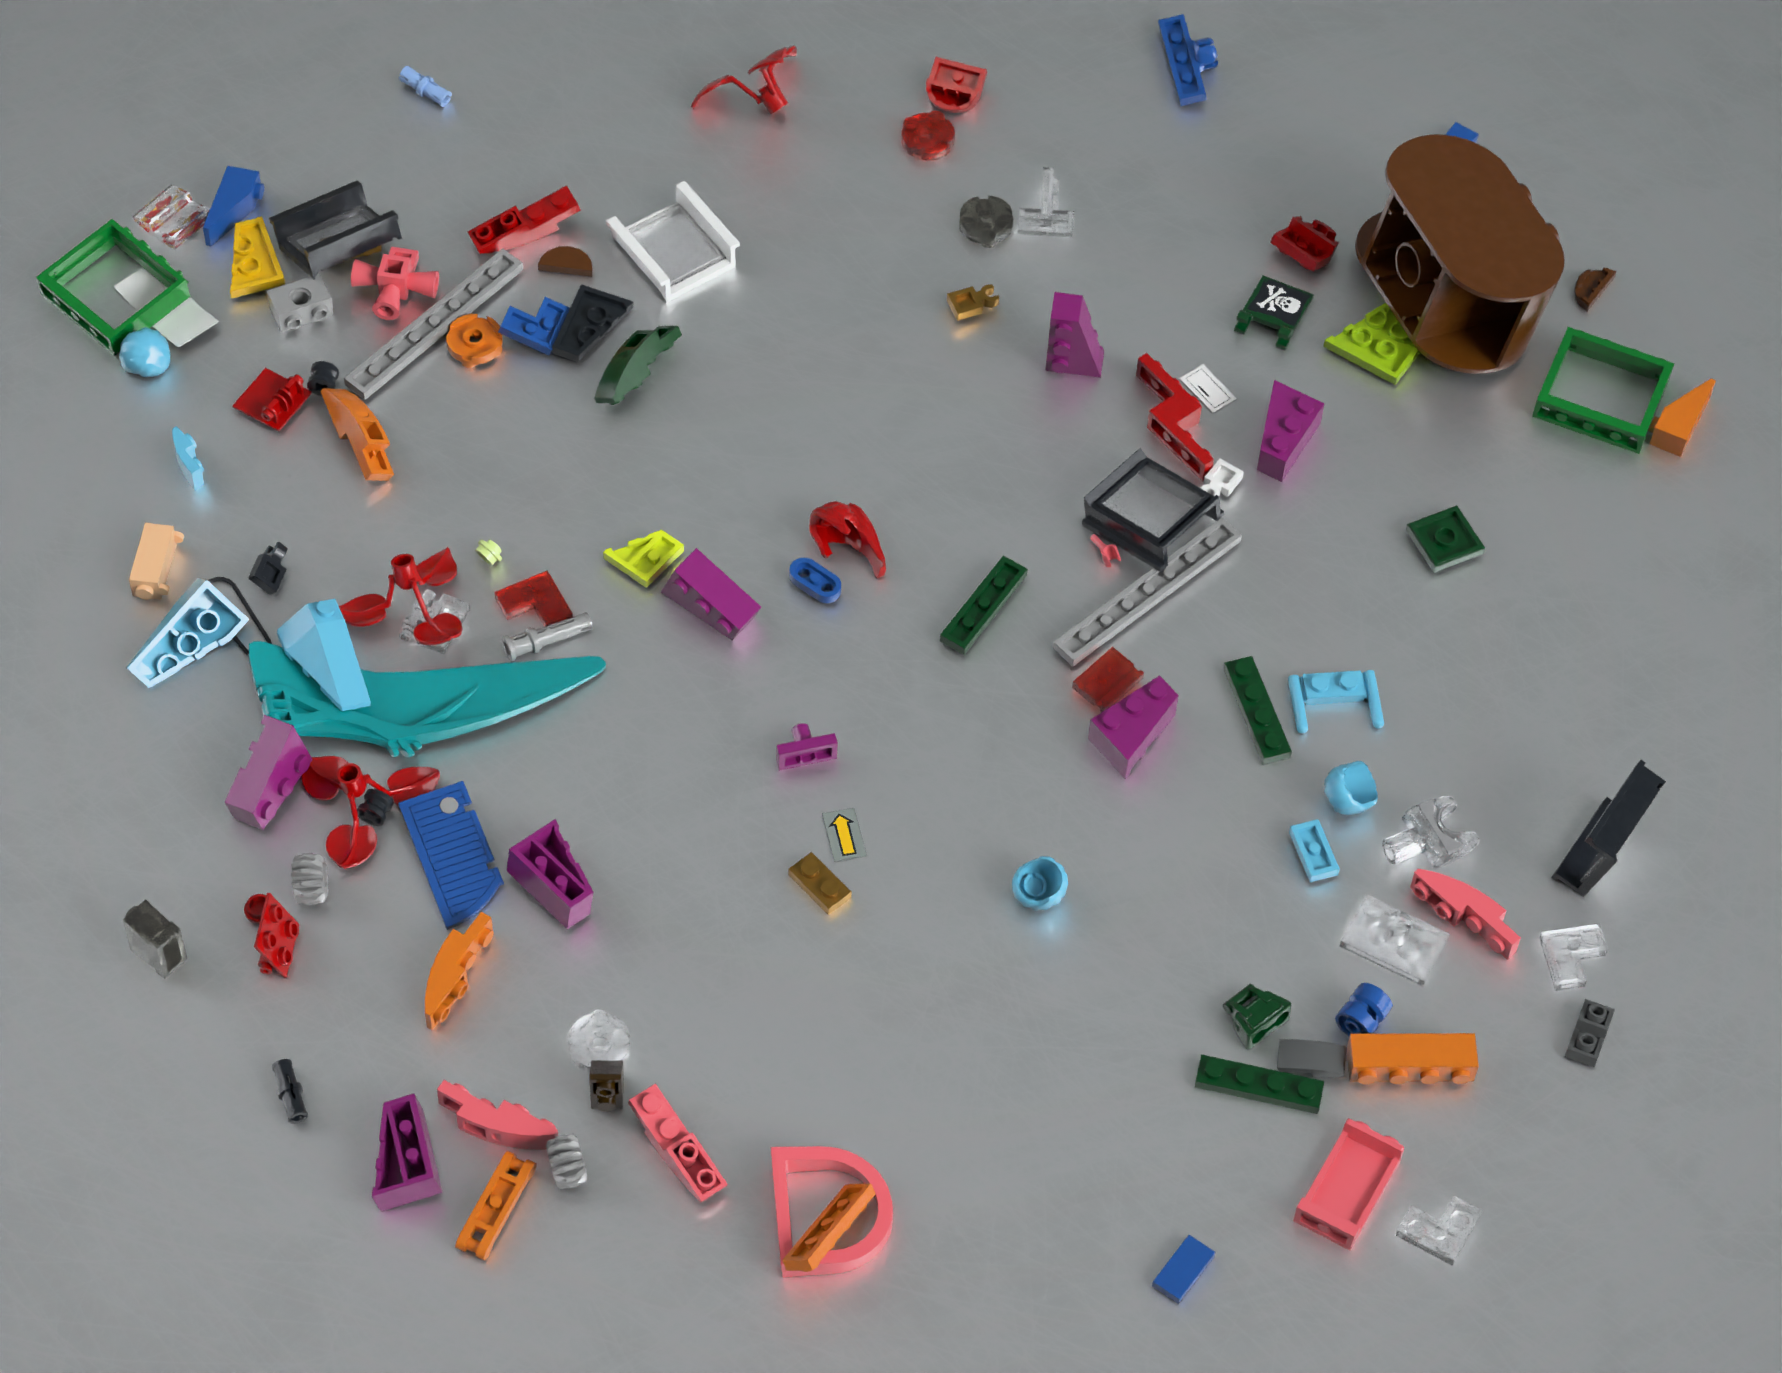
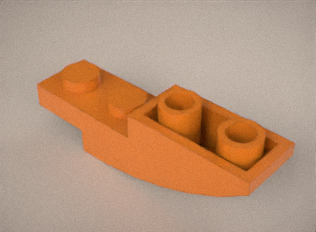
(359, 425)
(448, 973)

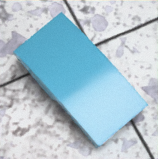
(186, 458)

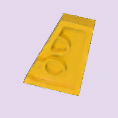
(254, 260)

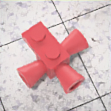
(394, 280)

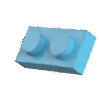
(1314, 850)

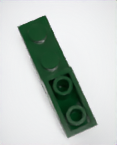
(630, 362)

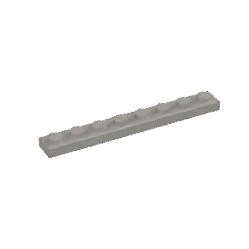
(433, 324)
(1146, 592)

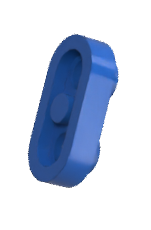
(817, 580)

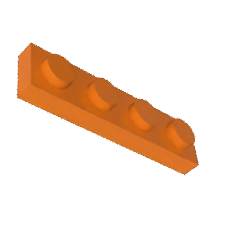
(828, 1227)

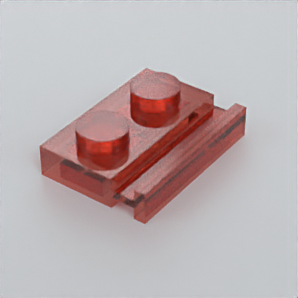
(1107, 679)

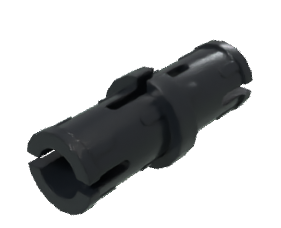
(290, 1091)

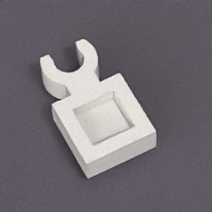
(1222, 478)

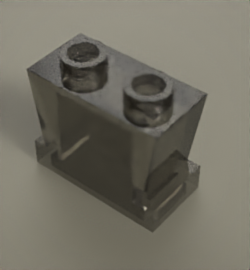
(154, 938)

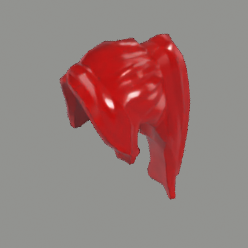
(848, 525)

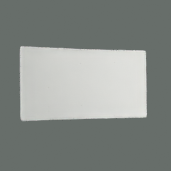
(181, 323)

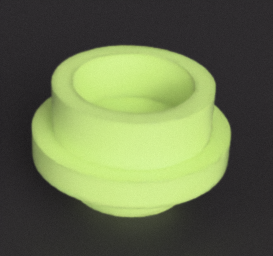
(489, 551)

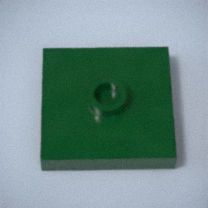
(1445, 539)

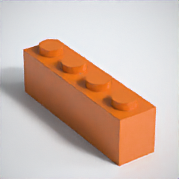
(1412, 1058)

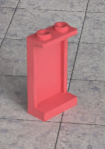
(1349, 1184)

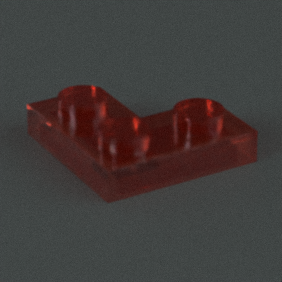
(535, 594)

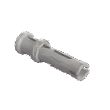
(534, 640)

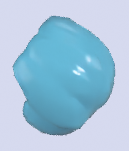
(145, 353)
(1351, 788)
(1040, 883)

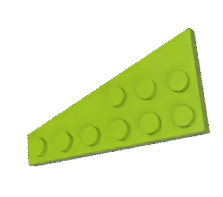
(1376, 345)

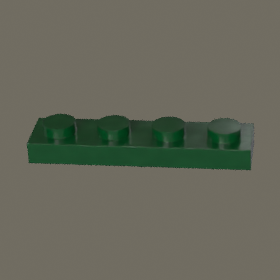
(983, 605)
(1257, 710)
(1259, 1084)

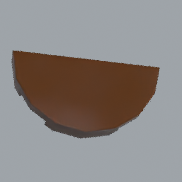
(567, 261)
(1591, 286)

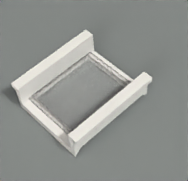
(678, 244)

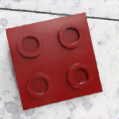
(273, 398)
(276, 938)

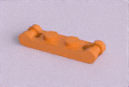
(495, 1205)

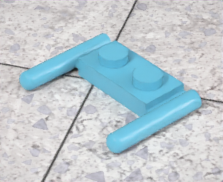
(1334, 688)

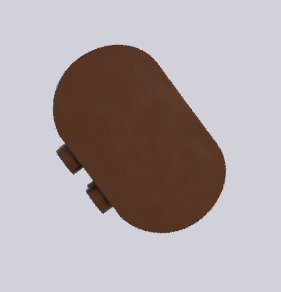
(1460, 254)

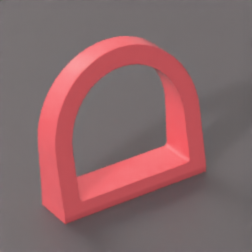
(819, 1158)

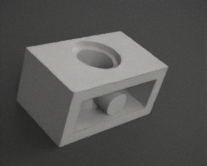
(300, 303)

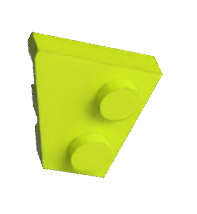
(646, 557)

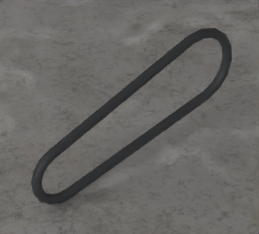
(235, 638)

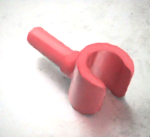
(1107, 552)

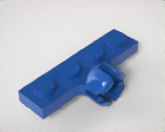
(1187, 58)

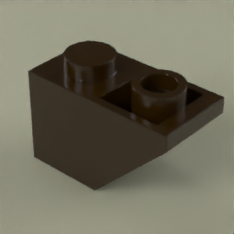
(606, 1084)

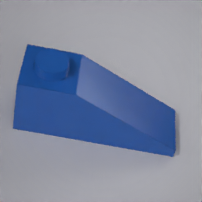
(233, 202)

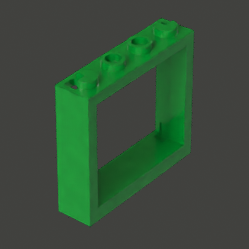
(88, 251)
(1593, 422)

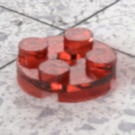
(928, 123)

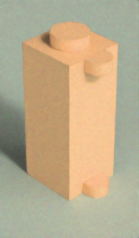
(153, 561)

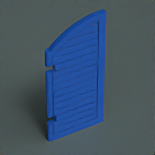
(452, 853)

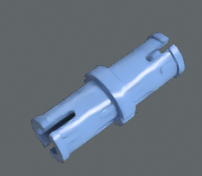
(425, 86)

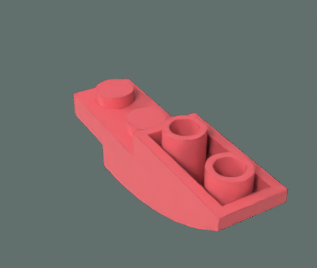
(1459, 901)
(505, 1126)
(675, 1144)

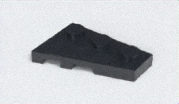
(588, 321)

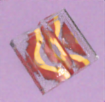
(172, 216)

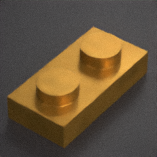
(819, 883)

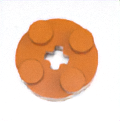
(478, 352)

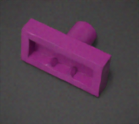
(805, 749)

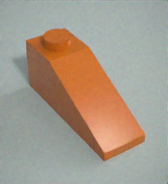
(1680, 419)

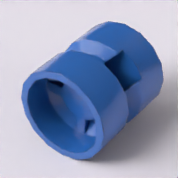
(1364, 1010)

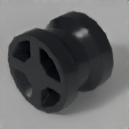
(323, 376)
(375, 807)

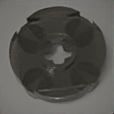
(981, 232)

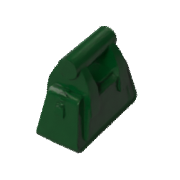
(1259, 1017)

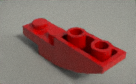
(521, 227)

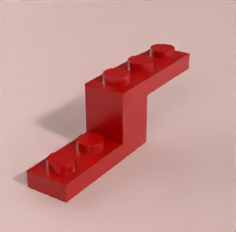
(1174, 416)

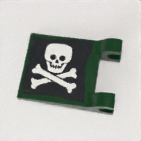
(1275, 306)

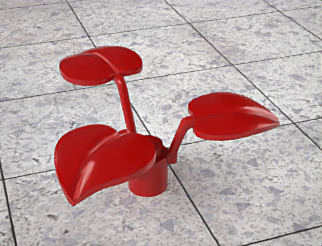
(770, 93)
(406, 574)
(327, 774)

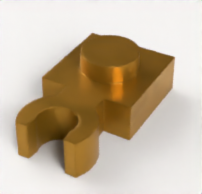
(969, 303)

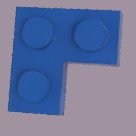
(536, 331)

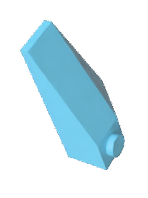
(191, 629)
(323, 647)

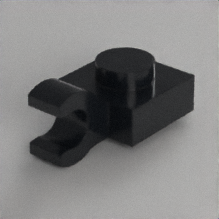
(267, 569)

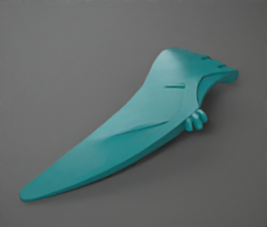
(413, 706)

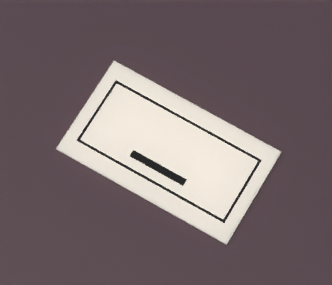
(1208, 388)

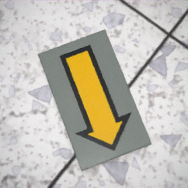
(844, 834)

